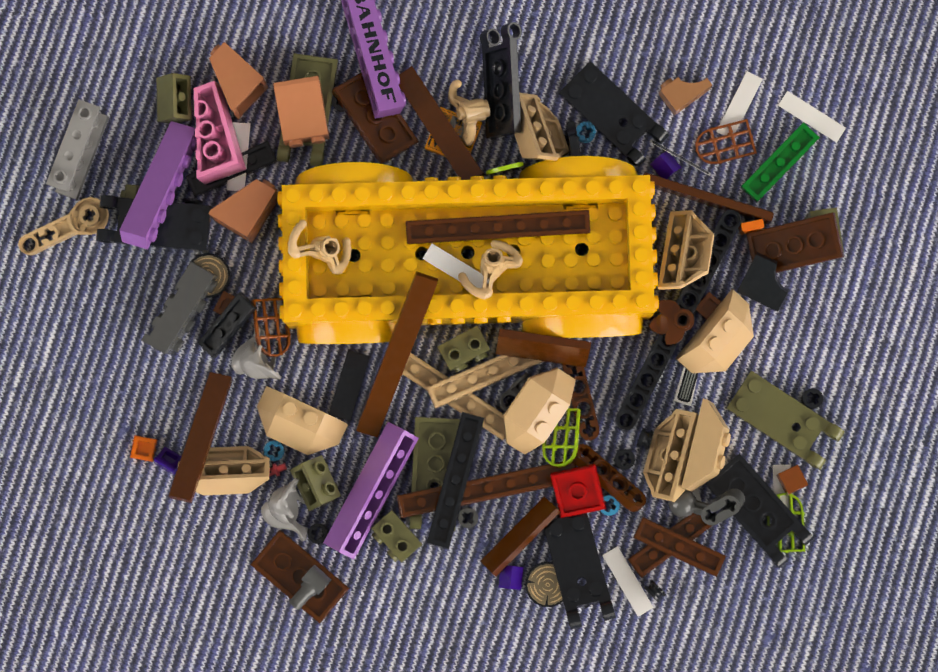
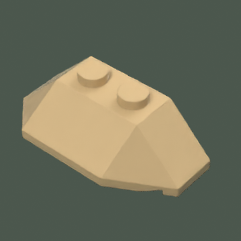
(540, 132)
(685, 251)
(720, 337)
(538, 409)
(298, 423)
(707, 447)
(670, 454)
(233, 471)

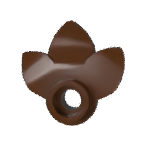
(668, 323)

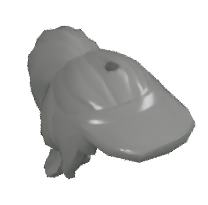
(252, 362)
(282, 509)

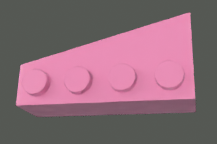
(217, 144)

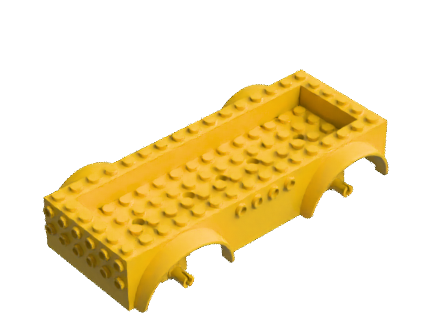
(549, 293)

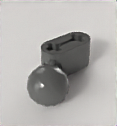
(688, 504)

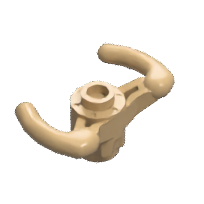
(468, 111)
(321, 248)
(492, 267)

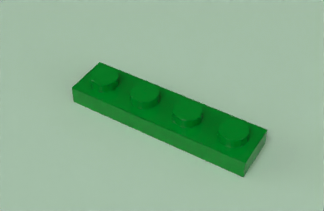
(780, 162)

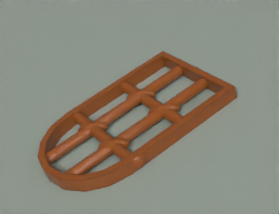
(734, 146)
(276, 317)

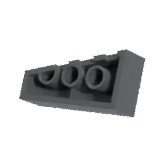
(181, 309)

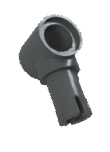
(313, 583)

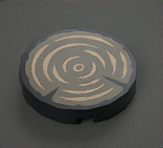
(217, 266)
(543, 585)

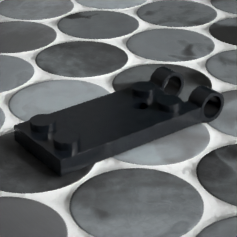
(501, 80)
(604, 105)
(184, 226)
(759, 503)
(574, 558)

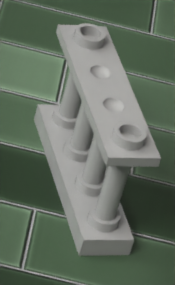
(77, 150)

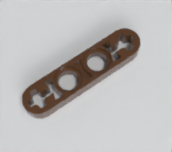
(584, 396)
(609, 476)

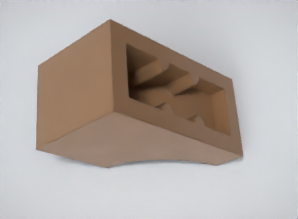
(681, 94)

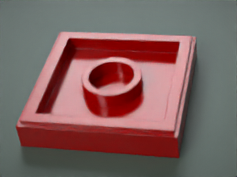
(578, 490)

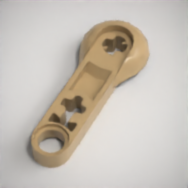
(68, 226)

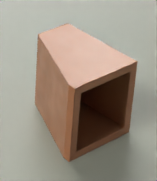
(238, 79)
(301, 111)
(247, 209)

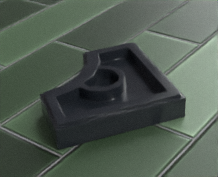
(572, 139)
(762, 283)

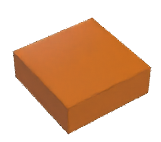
(751, 226)
(143, 448)

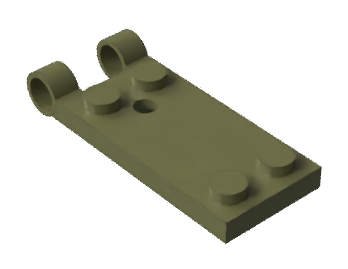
(309, 66)
(774, 414)
(431, 455)

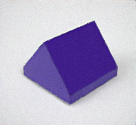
(665, 165)
(167, 460)
(511, 577)

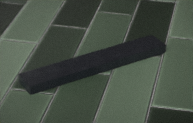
(455, 481)

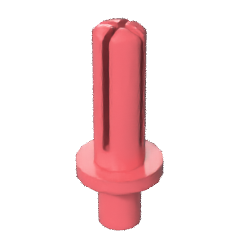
(277, 469)

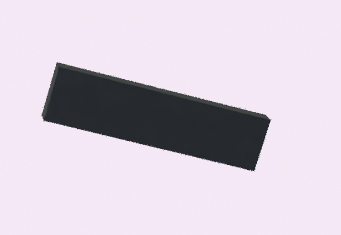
(258, 158)

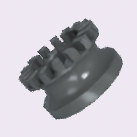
(461, 518)

